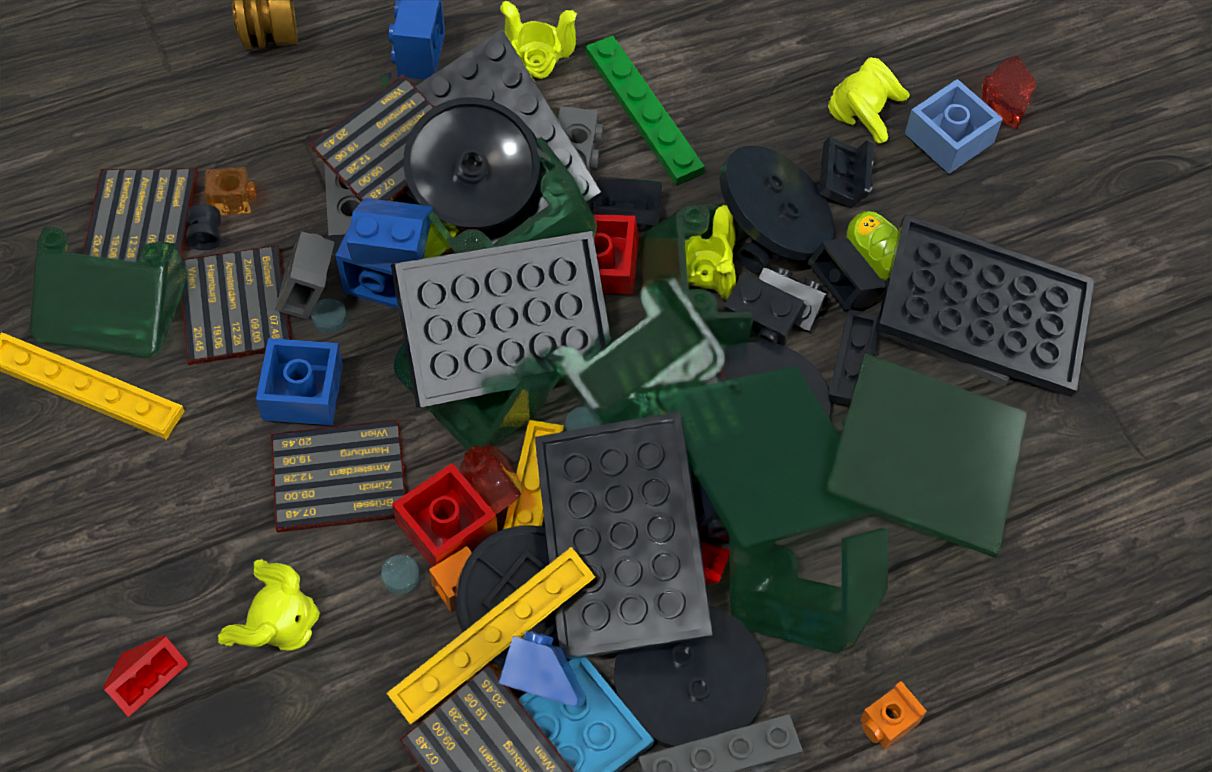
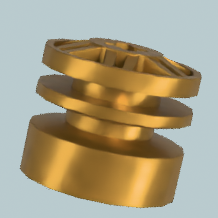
(265, 17)

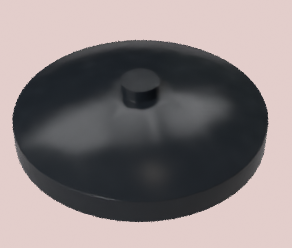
(471, 163)

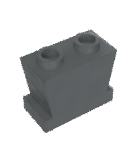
(305, 275)

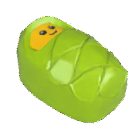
(874, 240)

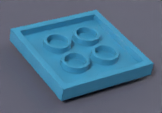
(593, 735)

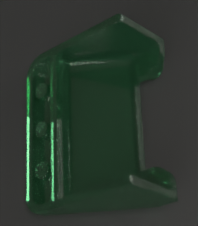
(104, 300)
(654, 357)

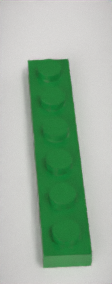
(645, 110)

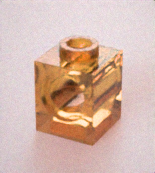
(230, 190)

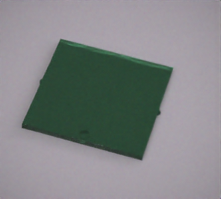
(762, 455)
(928, 455)

